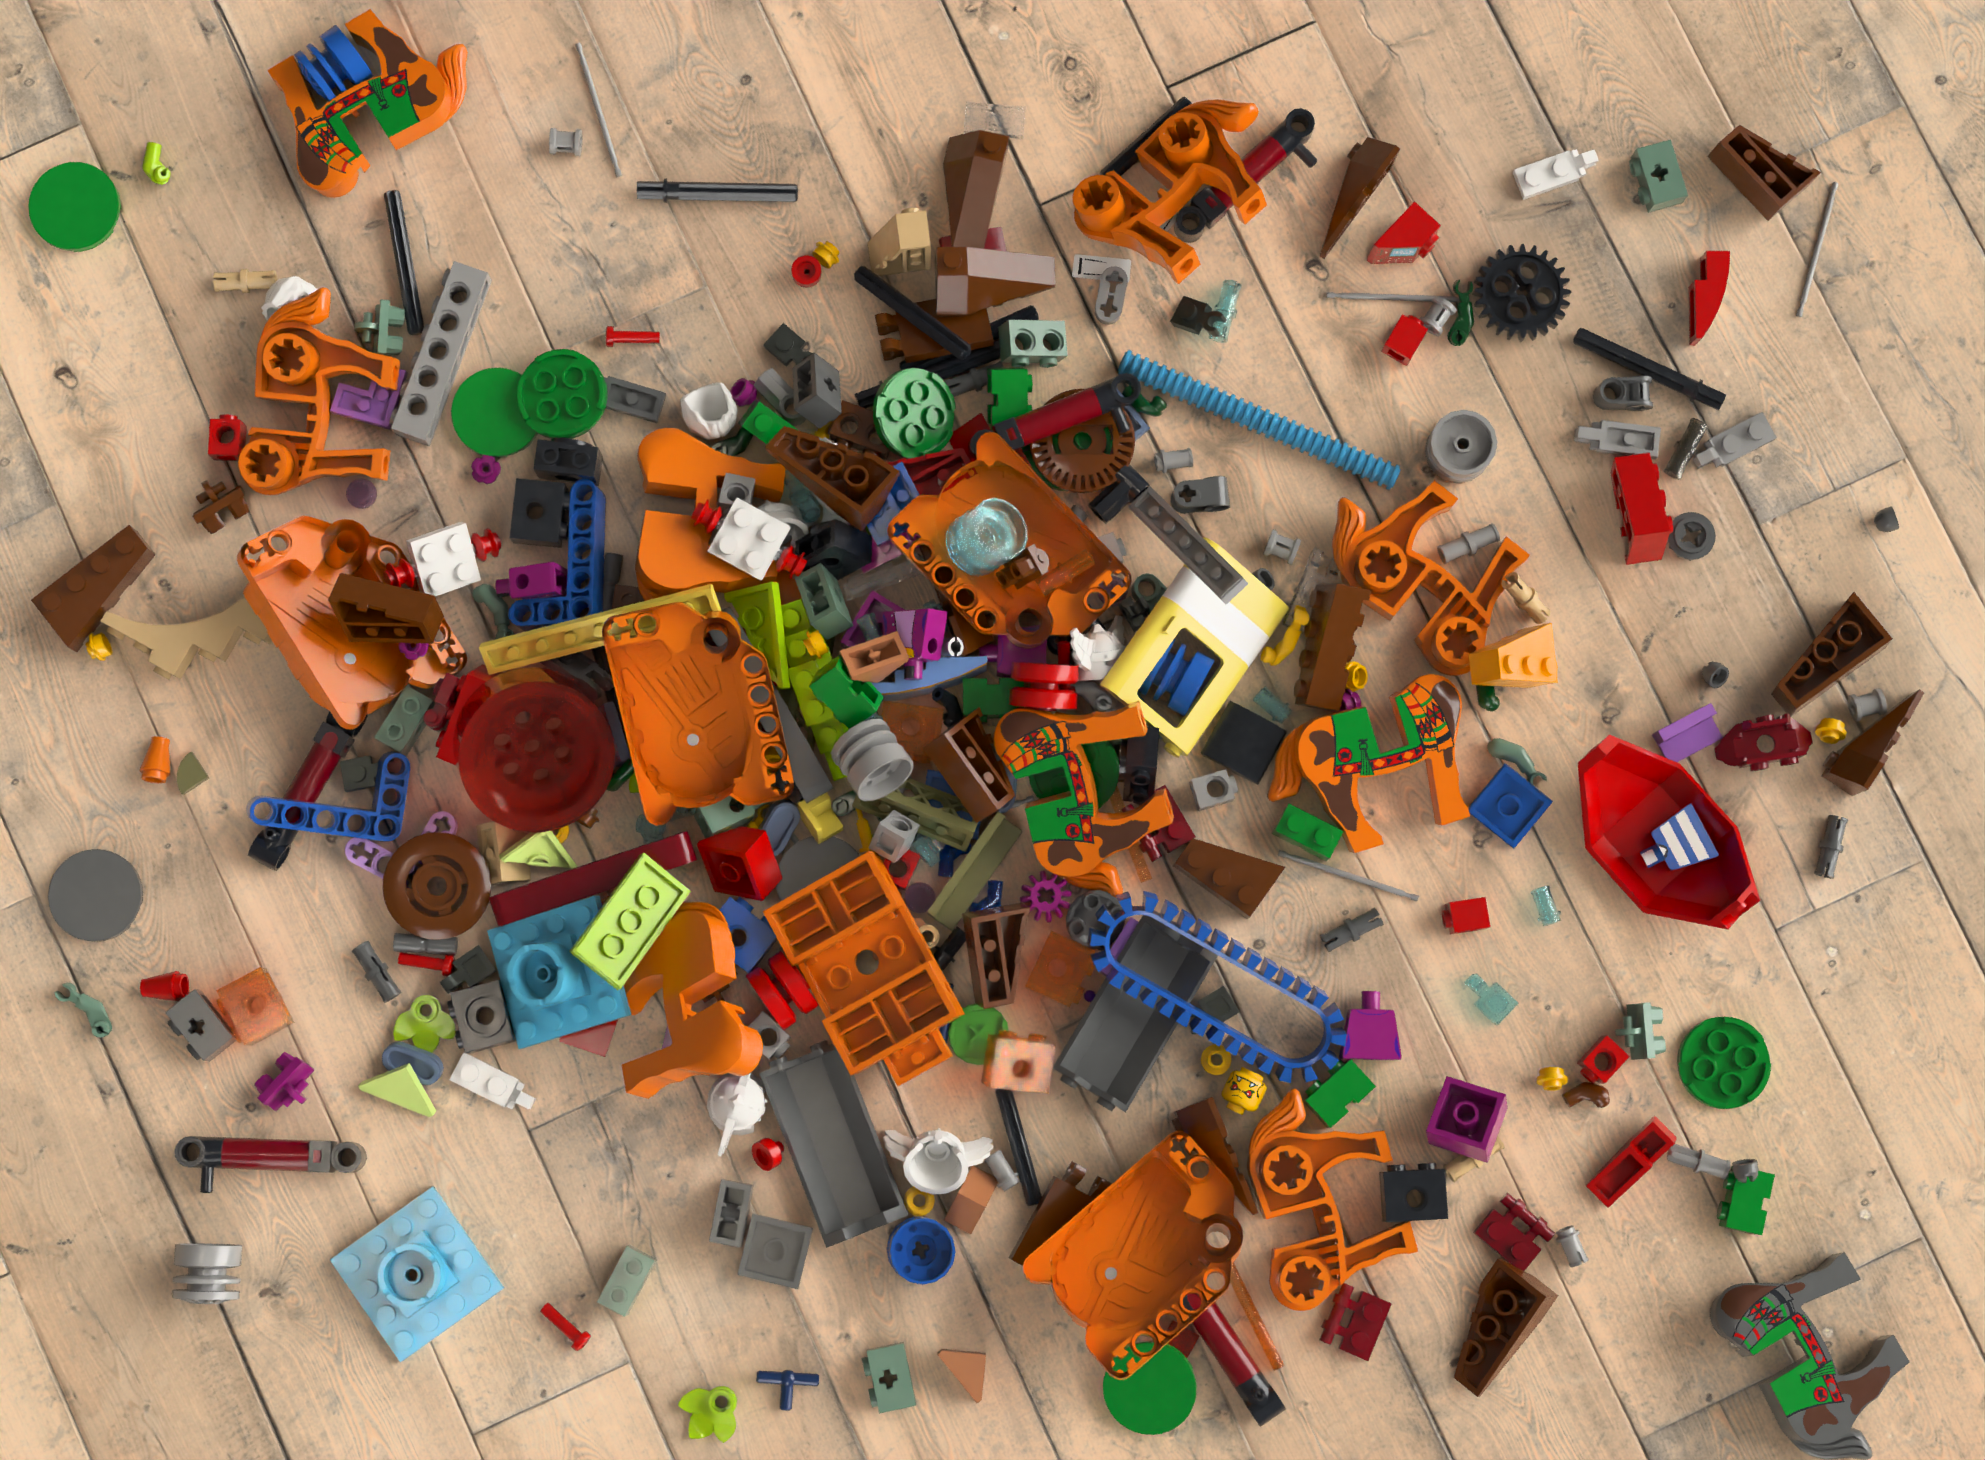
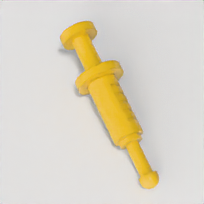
(864, 832)

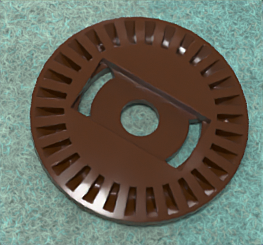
(1089, 468)
(430, 914)

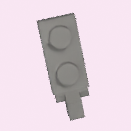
(1620, 438)
(1736, 442)

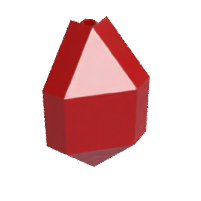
(1631, 794)

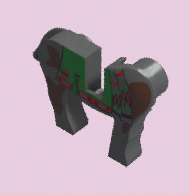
(1808, 1396)

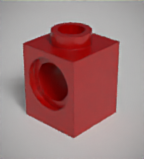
(1405, 339)
(226, 451)
(911, 861)
(1466, 915)
(1615, 1055)

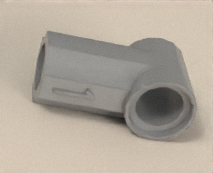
(778, 394)

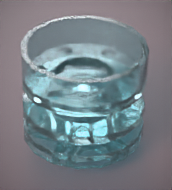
(986, 537)

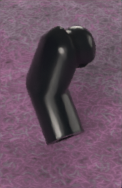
(950, 703)

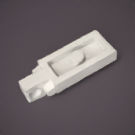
(1553, 172)
(490, 1083)

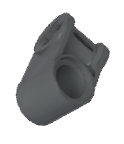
(1630, 393)
(1206, 495)

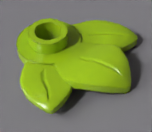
(424, 1029)
(708, 1416)

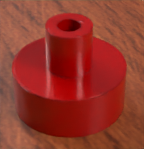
(804, 265)
(767, 1153)

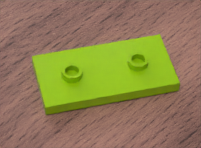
(630, 921)

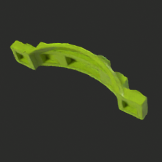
(801, 672)

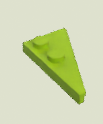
(762, 619)

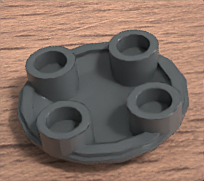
(1082, 916)

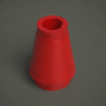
(167, 986)

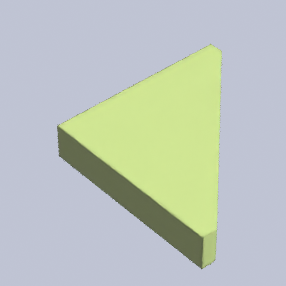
(539, 850)
(401, 1088)

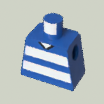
(1680, 841)

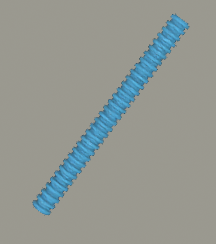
(1260, 420)

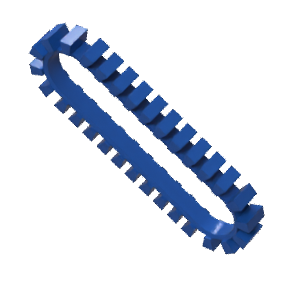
(1200, 1022)

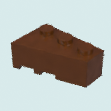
(384, 612)
(970, 766)
(1229, 875)
(994, 952)

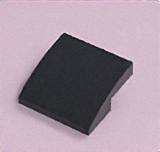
(1244, 742)

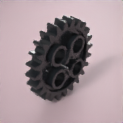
(1545, 281)

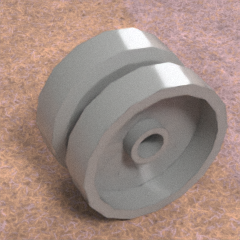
(1459, 464)

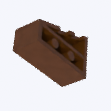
(1760, 171)

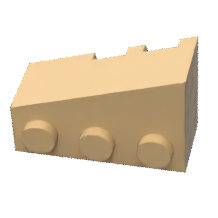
(901, 244)

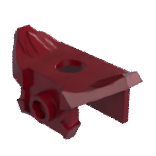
(1741, 748)

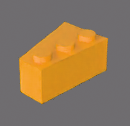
(1517, 660)

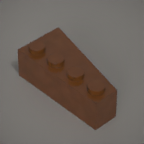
(1329, 645)
(1838, 650)

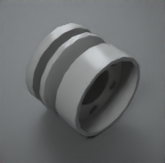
(872, 759)
(207, 1272)

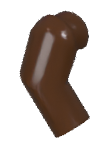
(1592, 1092)

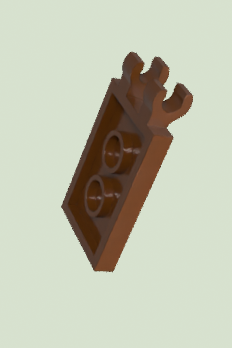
(918, 346)
(1055, 1209)

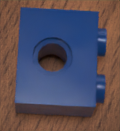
(758, 932)

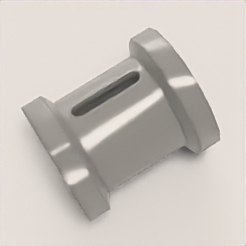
(565, 141)
(1438, 315)
(1276, 539)
(1867, 704)

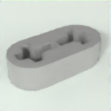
(1104, 294)

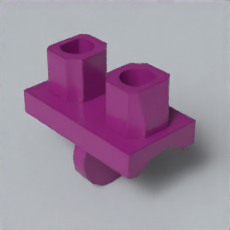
(286, 1085)

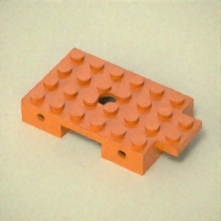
(879, 1014)

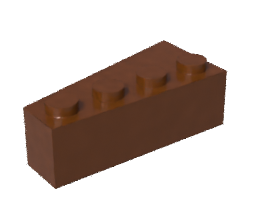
(93, 586)

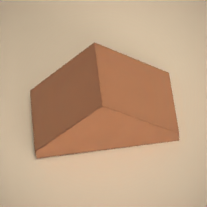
(875, 658)
(971, 1199)
(967, 1368)

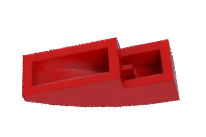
(1707, 293)
(1631, 1161)

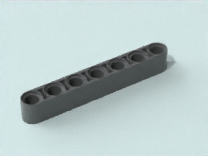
(805, 766)

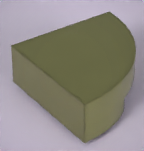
(190, 774)

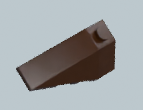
(1365, 172)
(843, 479)
(956, 622)
(1207, 1129)
(1506, 1314)

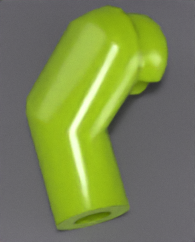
(152, 166)

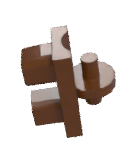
(208, 514)
(1024, 568)

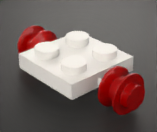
(748, 539)
(443, 559)

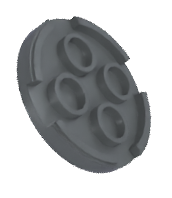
(811, 861)
(95, 895)

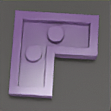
(370, 405)

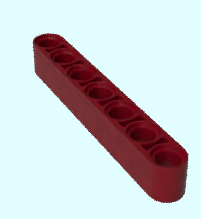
(587, 879)

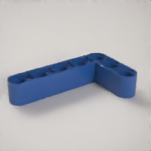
(578, 569)
(341, 814)

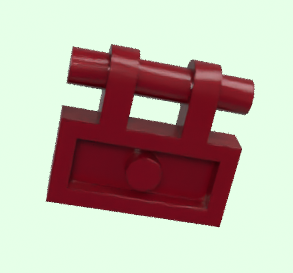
(445, 695)
(1170, 836)
(1506, 1239)
(1364, 1325)

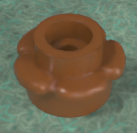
(589, 819)

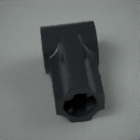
(1116, 496)

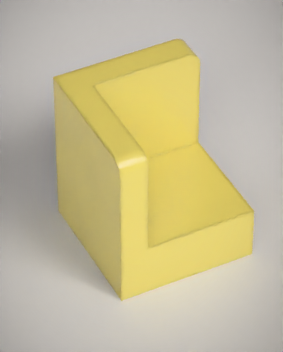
(820, 818)

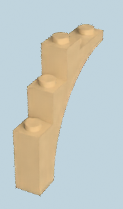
(177, 644)

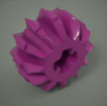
(1047, 886)

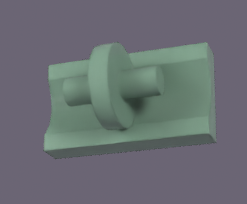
(384, 316)
(1639, 1031)

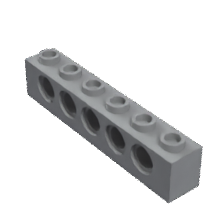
(423, 426)

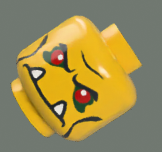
(1243, 1091)

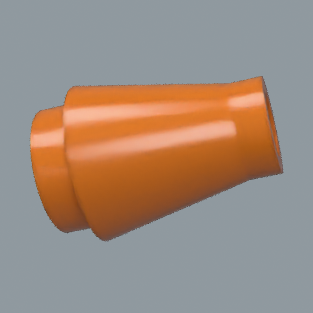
(156, 763)

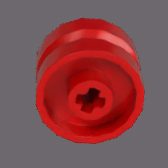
(1044, 686)
(782, 990)

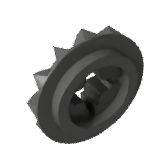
(1704, 541)

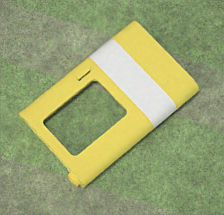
(1230, 631)

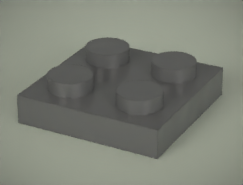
(775, 1251)

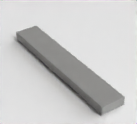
(1188, 545)

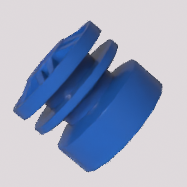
(333, 64)
(1178, 677)
(937, 1257)

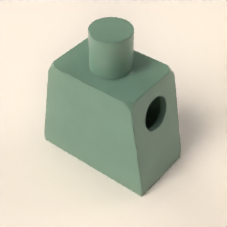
(720, 818)

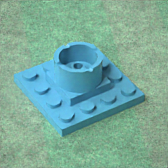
(545, 984)
(449, 1268)

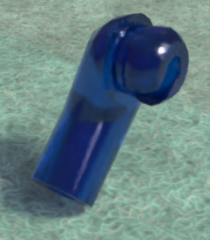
(947, 857)
(993, 898)

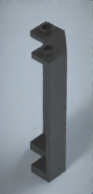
(1121, 1034)
(833, 1144)

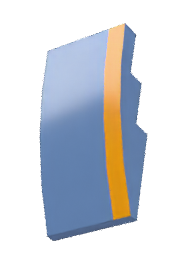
(941, 673)

